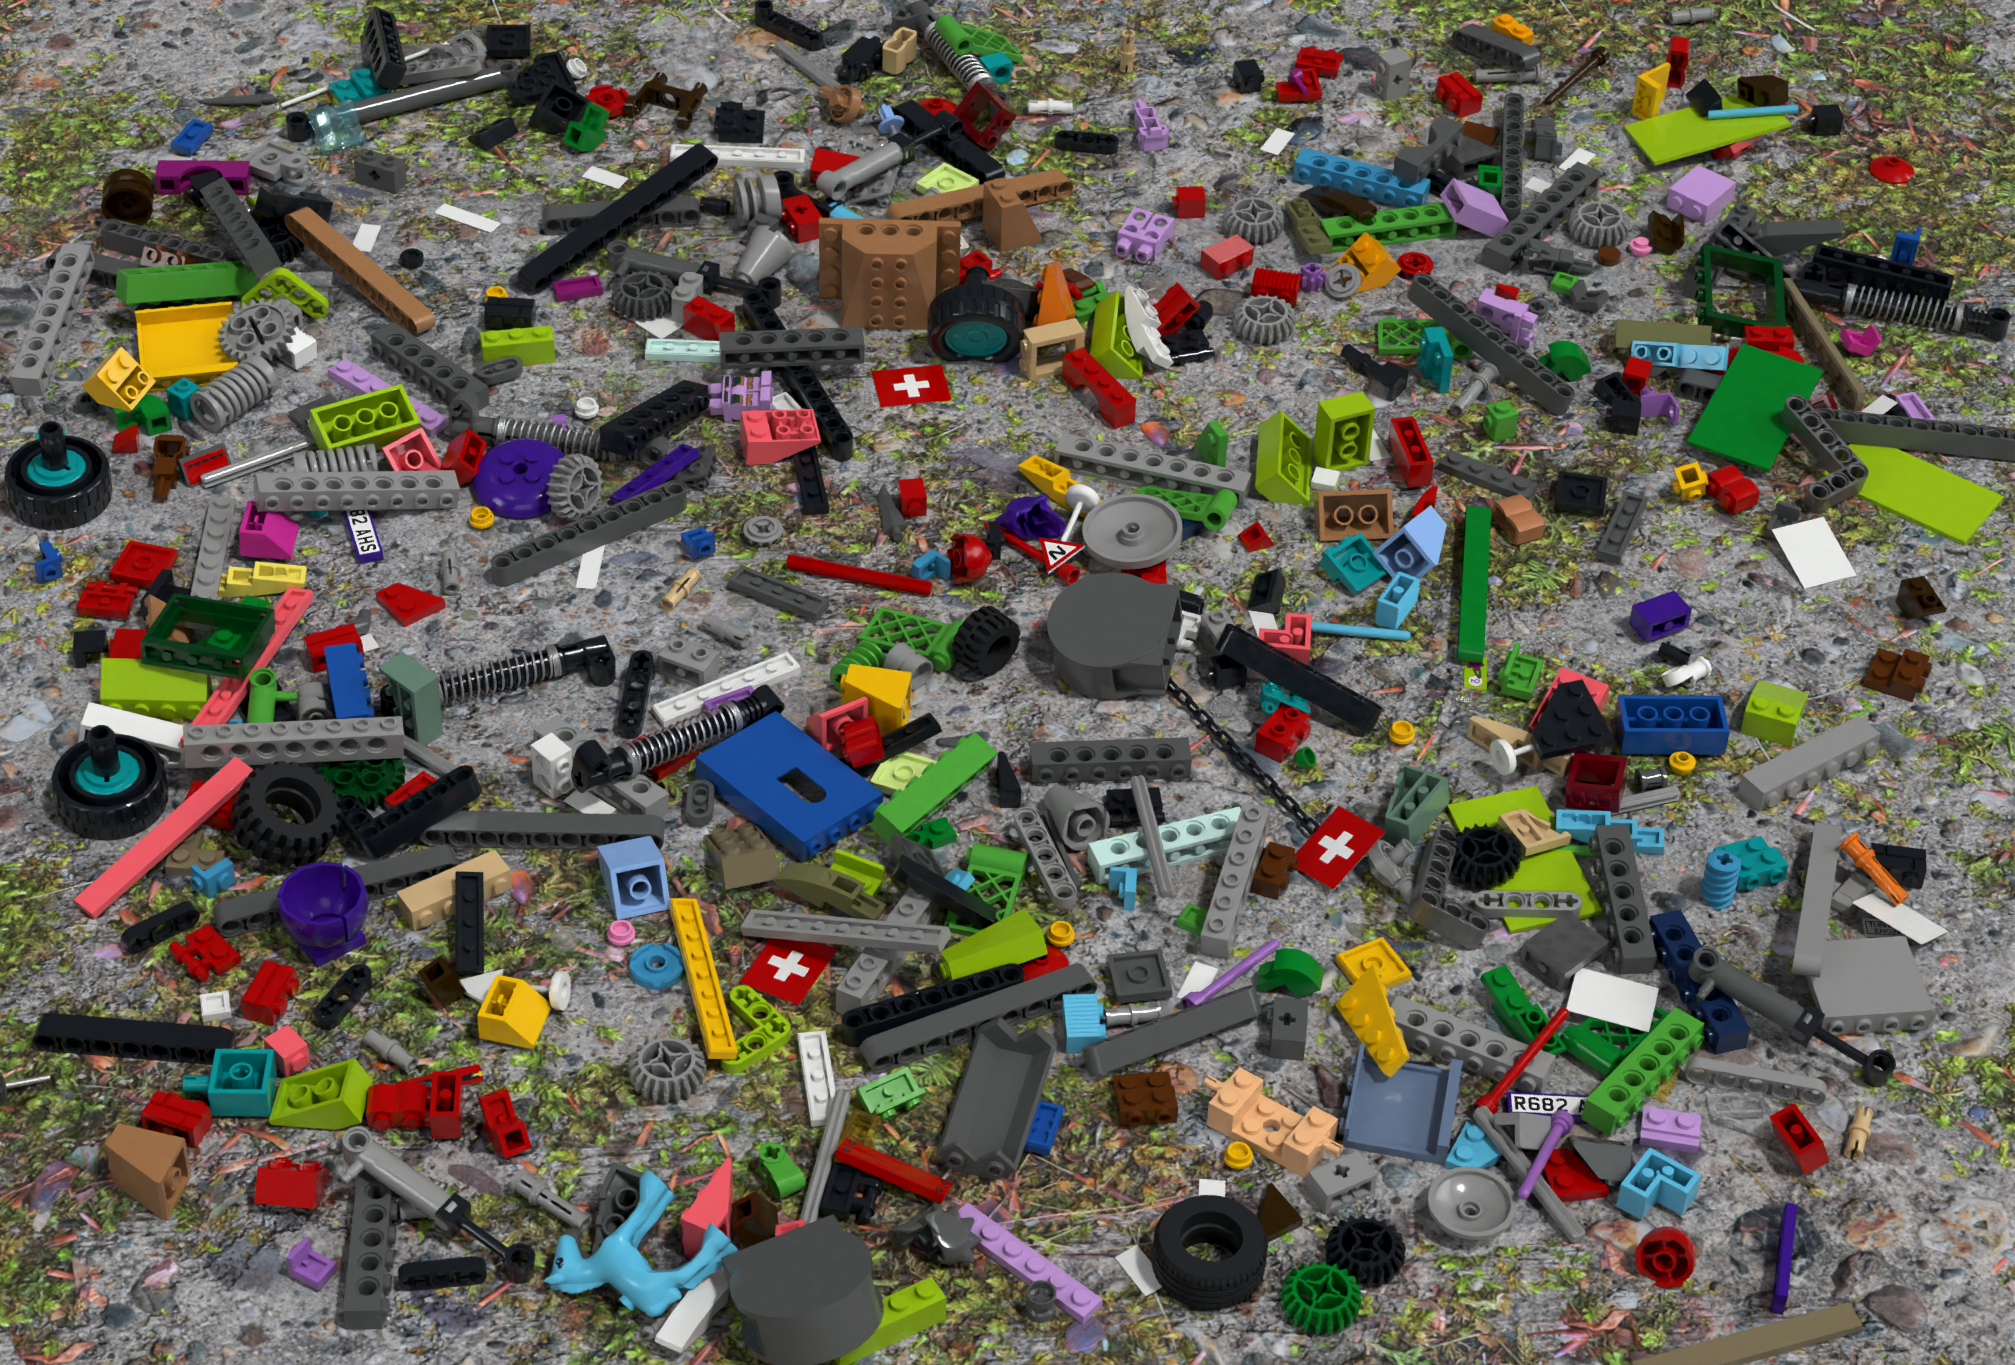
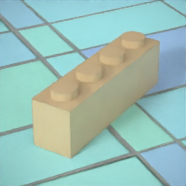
(435, 897)

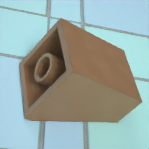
(1007, 217)
(149, 1167)

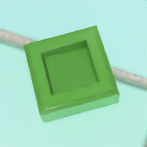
(1562, 283)
(1192, 919)

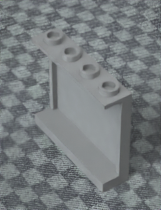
(1870, 987)

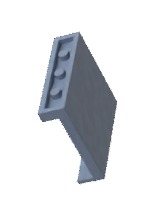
(1400, 1114)

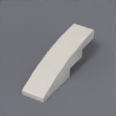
(694, 1312)

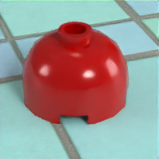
(968, 558)
(1666, 1256)

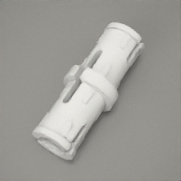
(1050, 107)

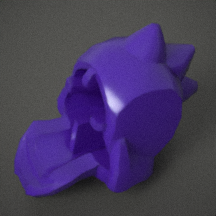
(1031, 518)

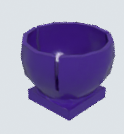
(324, 910)

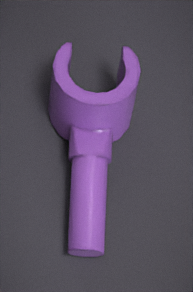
(561, 419)

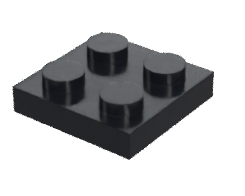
(508, 40)
(1580, 493)

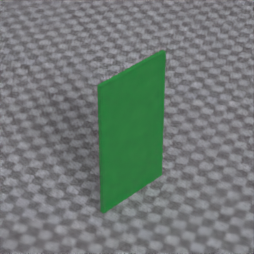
(1747, 407)

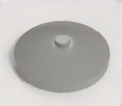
(1132, 531)

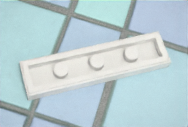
(816, 1075)

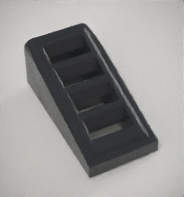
(1615, 382)
(1008, 786)

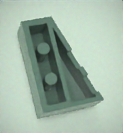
(415, 697)
(1414, 804)

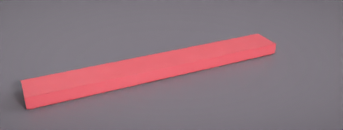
(163, 838)

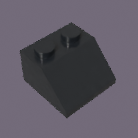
(558, 108)

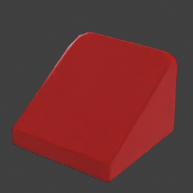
(1507, 292)
(127, 440)
(1255, 538)

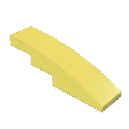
(262, 580)

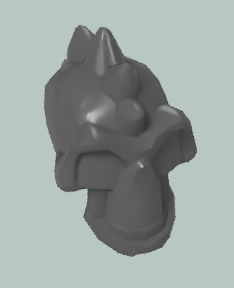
(939, 1234)

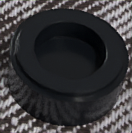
(412, 258)

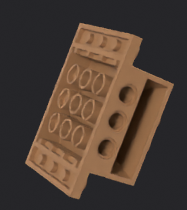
(887, 268)

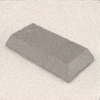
(1852, 889)

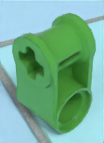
(779, 1171)

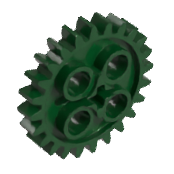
(365, 779)

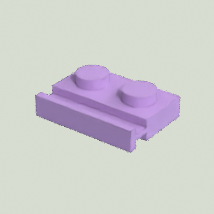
(1670, 1129)

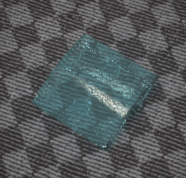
(336, 126)

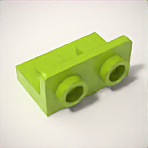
(861, 869)

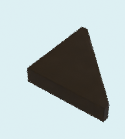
(1278, 1214)

